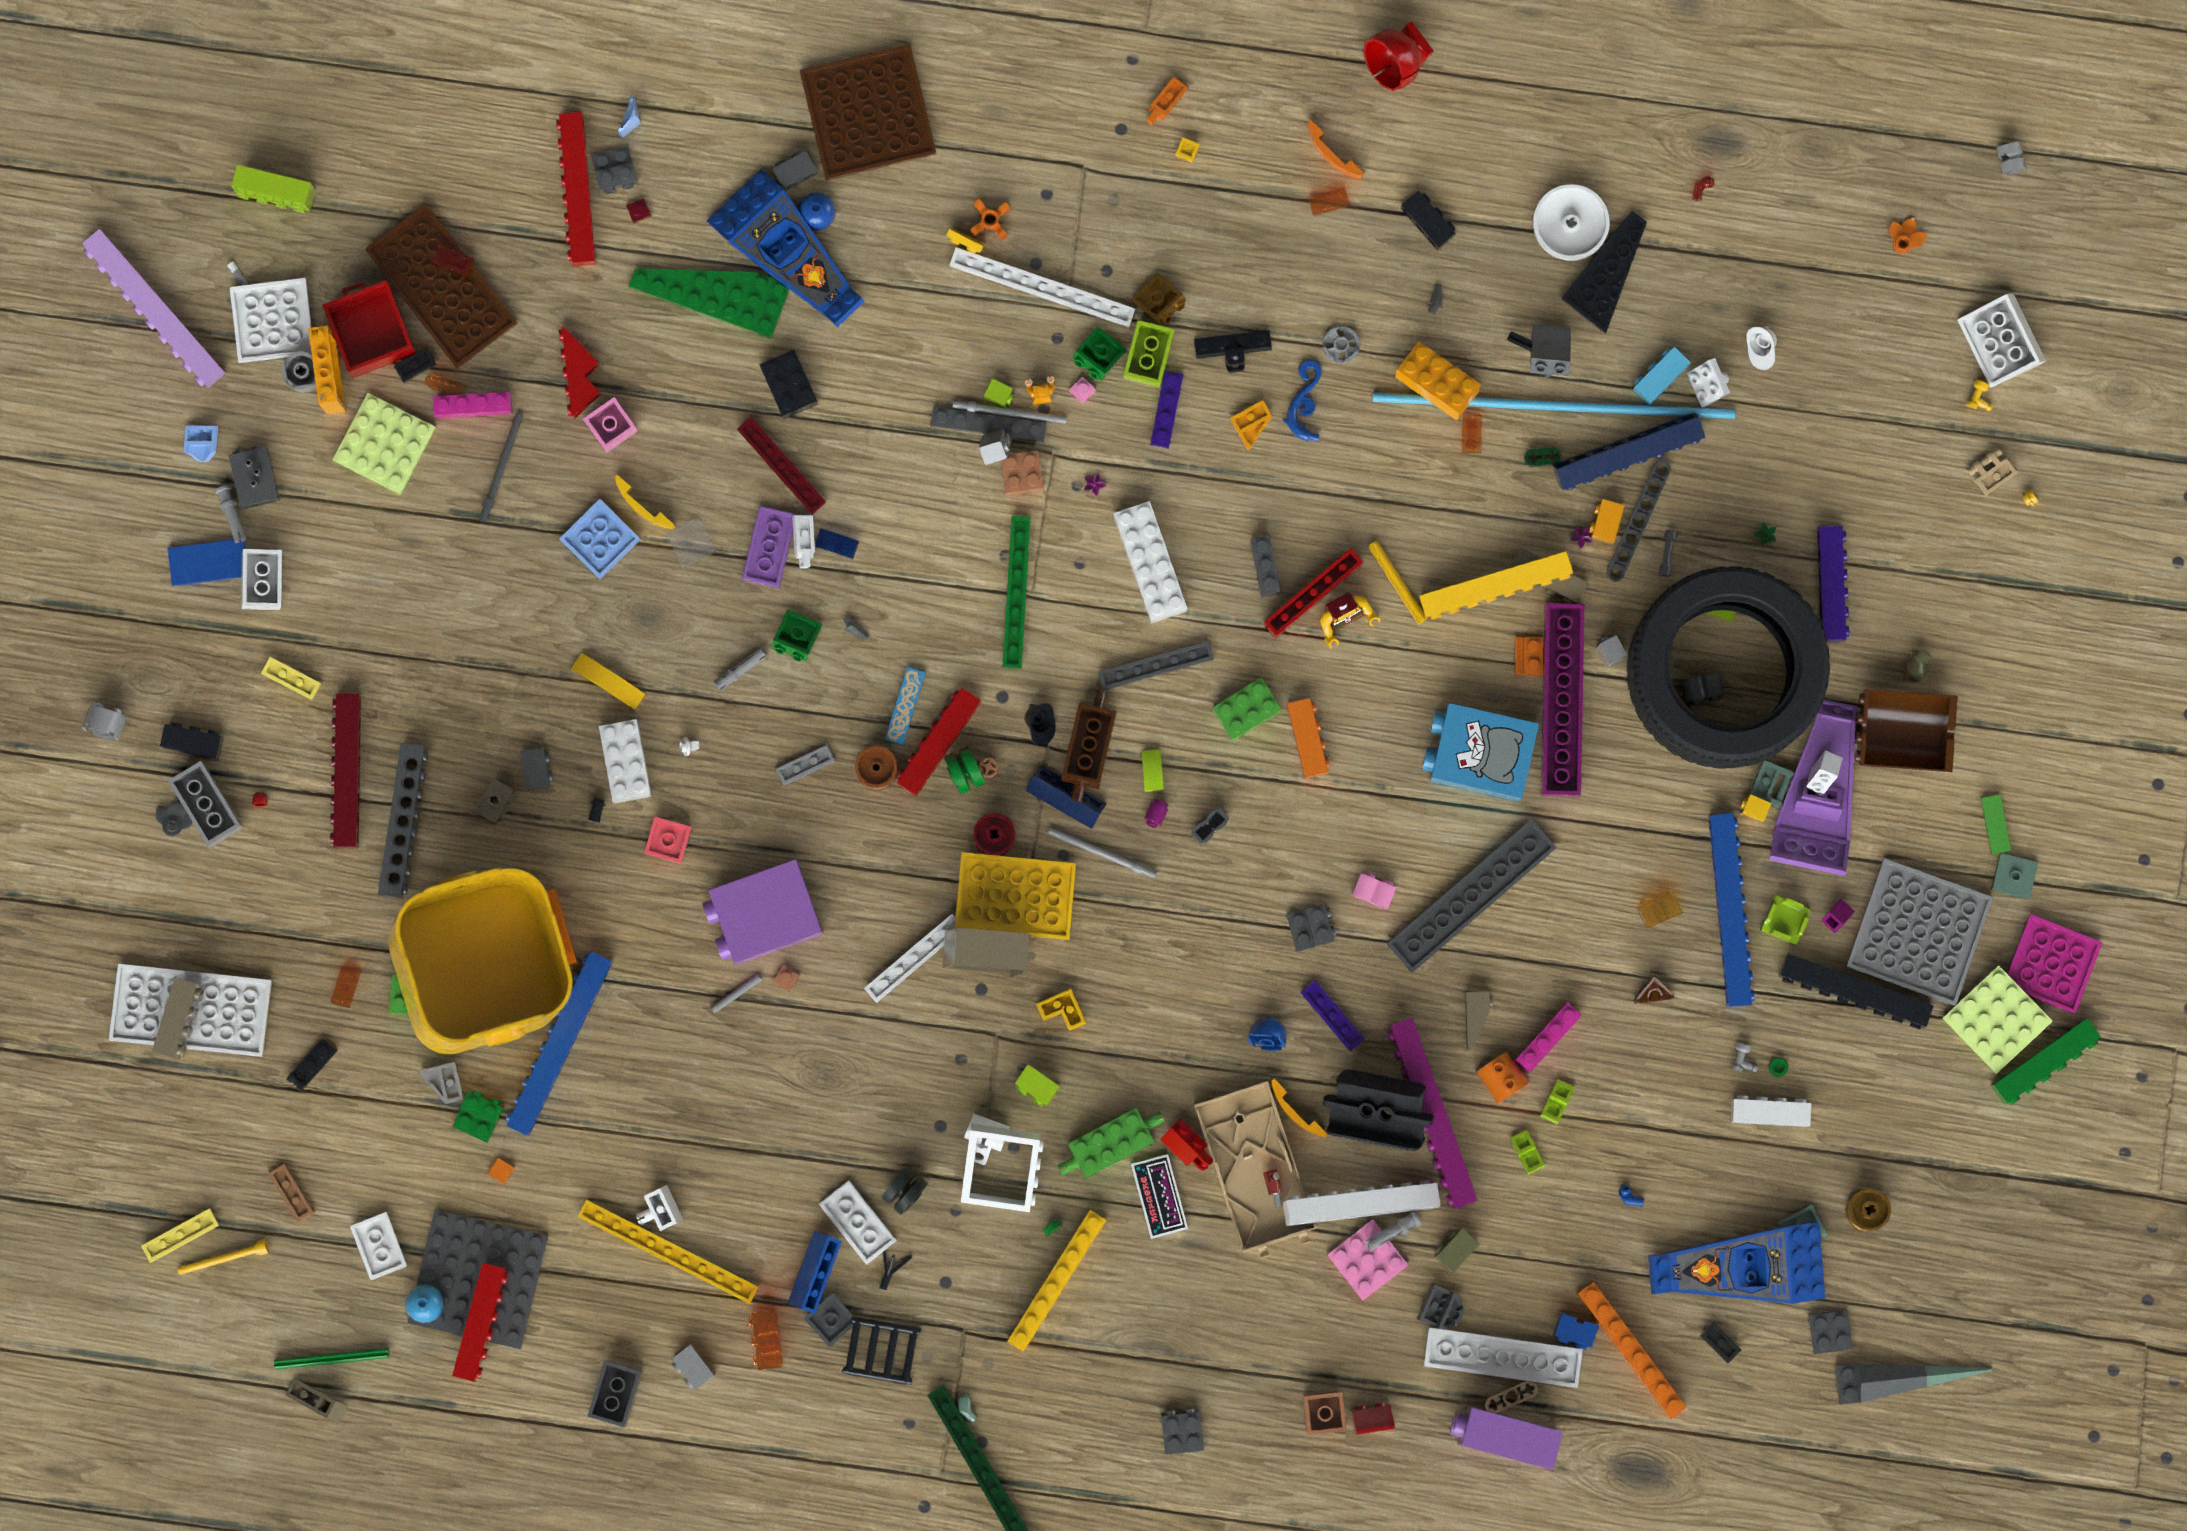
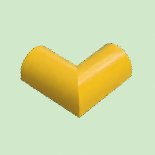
(1063, 1004)

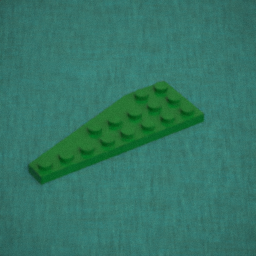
(729, 296)

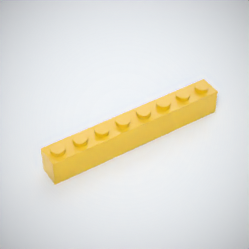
(1496, 584)
(1056, 1280)

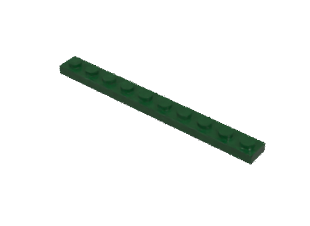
(976, 1460)

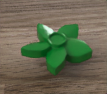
(1766, 534)

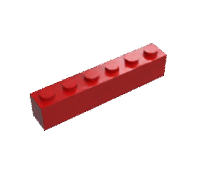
(1313, 593)
(938, 742)
(479, 1322)

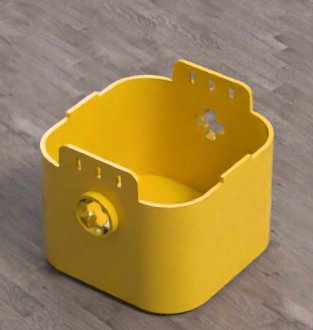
(479, 960)

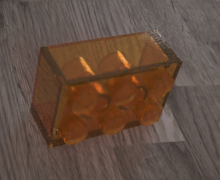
(766, 1339)

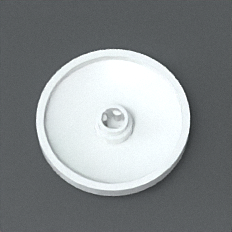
(1571, 222)

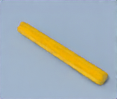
(1397, 582)

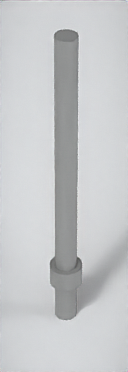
(971, 406)
(1136, 867)

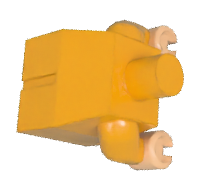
(1042, 393)

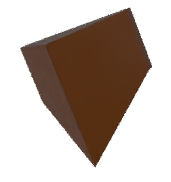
(1654, 991)

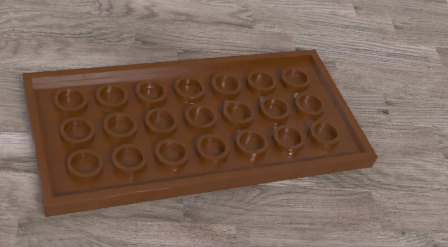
(453, 308)

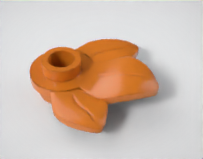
(1908, 234)

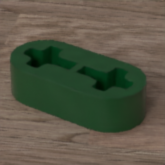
(1543, 461)

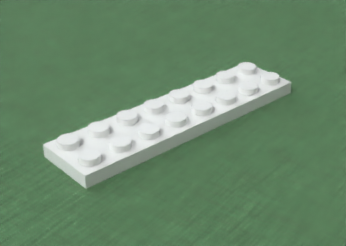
(1503, 1357)

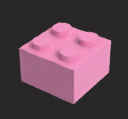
(610, 424)

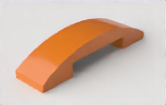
(1349, 169)

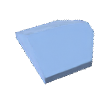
(631, 118)
(200, 442)

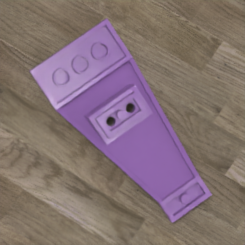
(1811, 827)

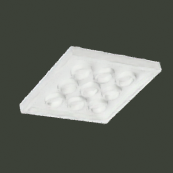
(271, 319)

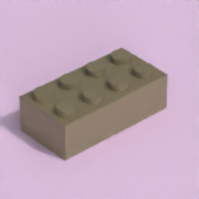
(178, 1018)

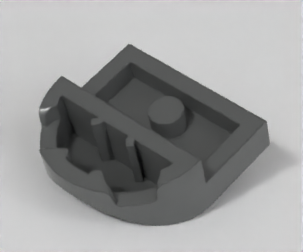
(1441, 1308)

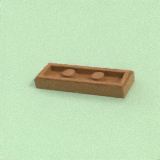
(291, 1192)

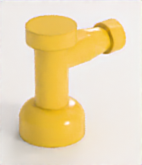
(1975, 400)

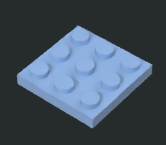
(599, 539)

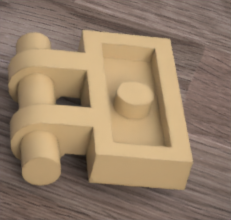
(1994, 477)

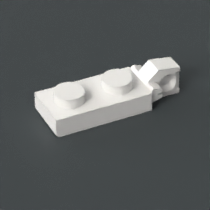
(803, 539)

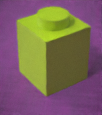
(999, 393)

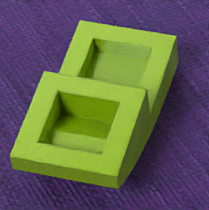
(1152, 770)
(1557, 1101)
(1527, 1152)

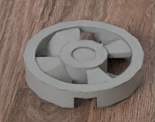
(1341, 344)

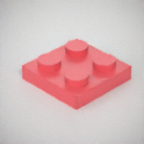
(668, 840)

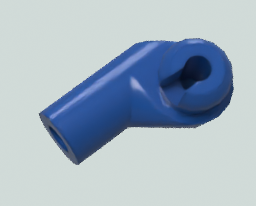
(1628, 1198)

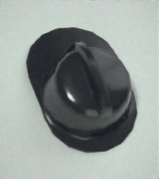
(1041, 723)

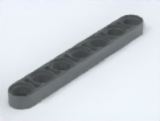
(1638, 530)

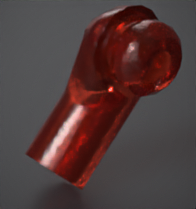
(1702, 184)

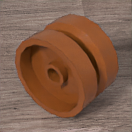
(876, 779)

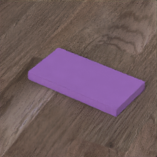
(769, 547)

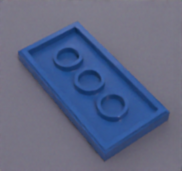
(205, 562)

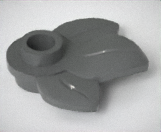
(174, 815)

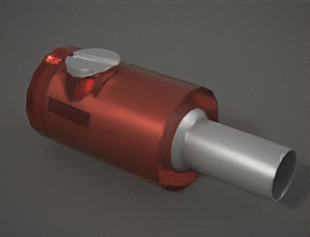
(1273, 1185)

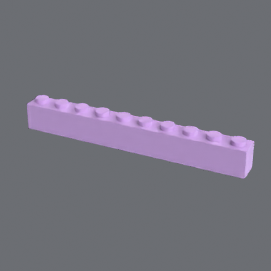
(153, 308)

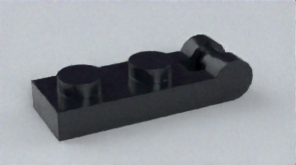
(312, 1064)

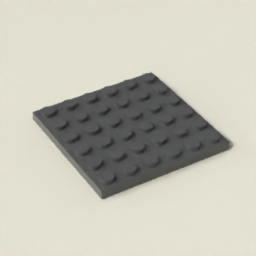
(454, 1262)

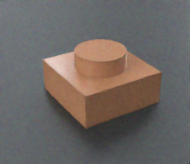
(786, 978)

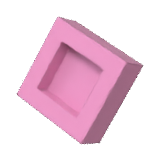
(1082, 389)

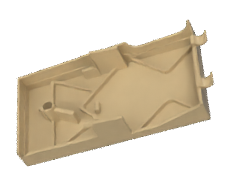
(1244, 1142)

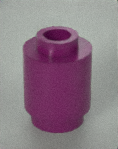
(1156, 813)

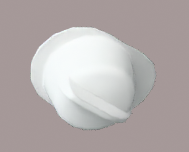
(1761, 347)

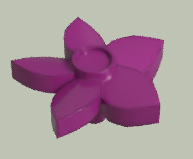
(1094, 484)
(1581, 536)

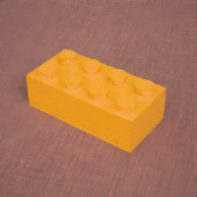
(1437, 380)

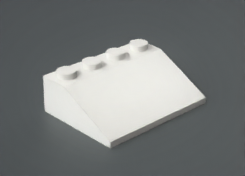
(2001, 340)

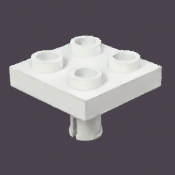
(1709, 382)

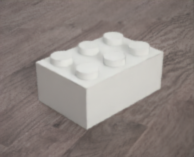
(261, 579)

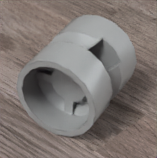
(2011, 158)

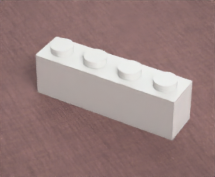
(1771, 1112)

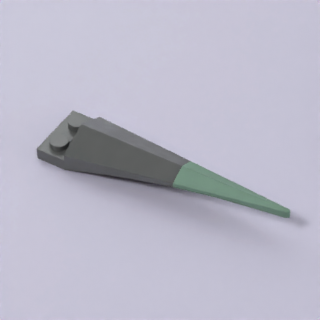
(1873, 1381)

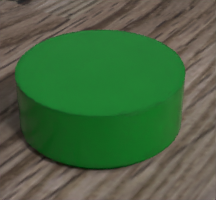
(1778, 1067)
(1052, 1227)

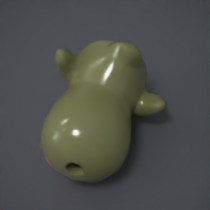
(1916, 667)

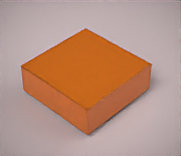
(501, 1170)

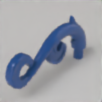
(1291, 421)

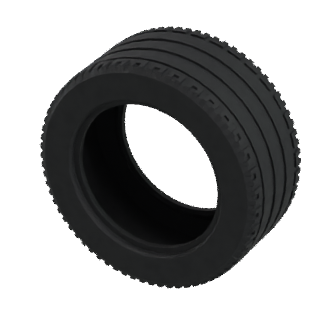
(1775, 607)

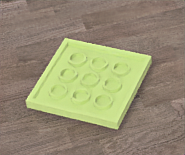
(384, 443)
(1997, 1019)

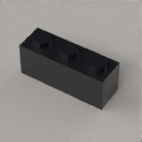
(1428, 220)
(191, 741)

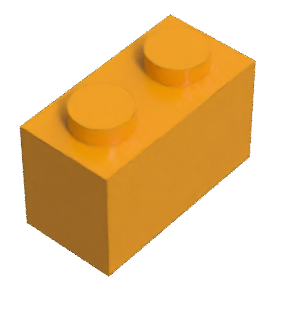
(1607, 521)

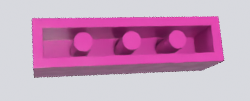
(472, 405)
(1548, 1038)

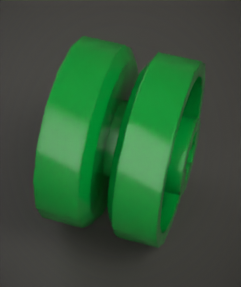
(964, 770)

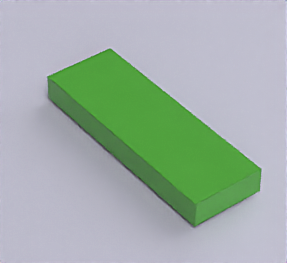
(1995, 824)

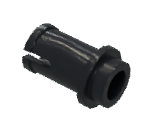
(596, 810)

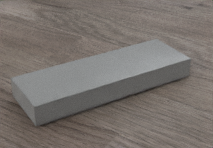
(805, 765)

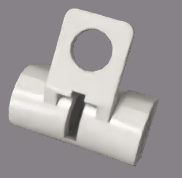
(984, 1144)

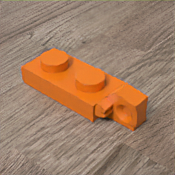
(1166, 100)

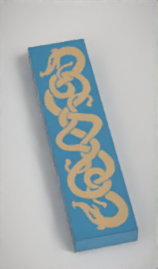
(905, 706)

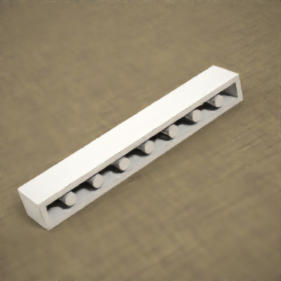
(1361, 1204)

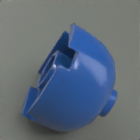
(817, 211)
(1268, 1033)

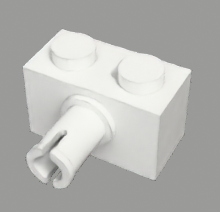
(661, 1208)

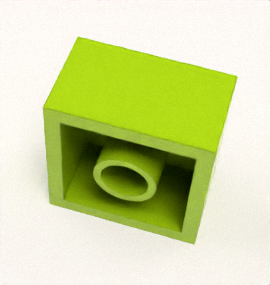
(1037, 1086)

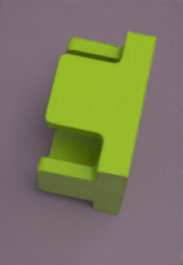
(1786, 919)

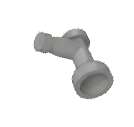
(1739, 1064)

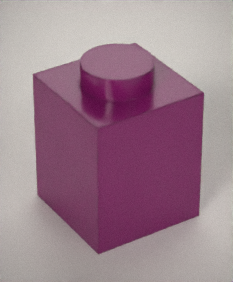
(1837, 916)

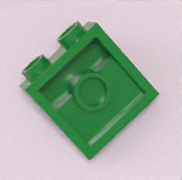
(1098, 354)
(796, 636)
(478, 1116)

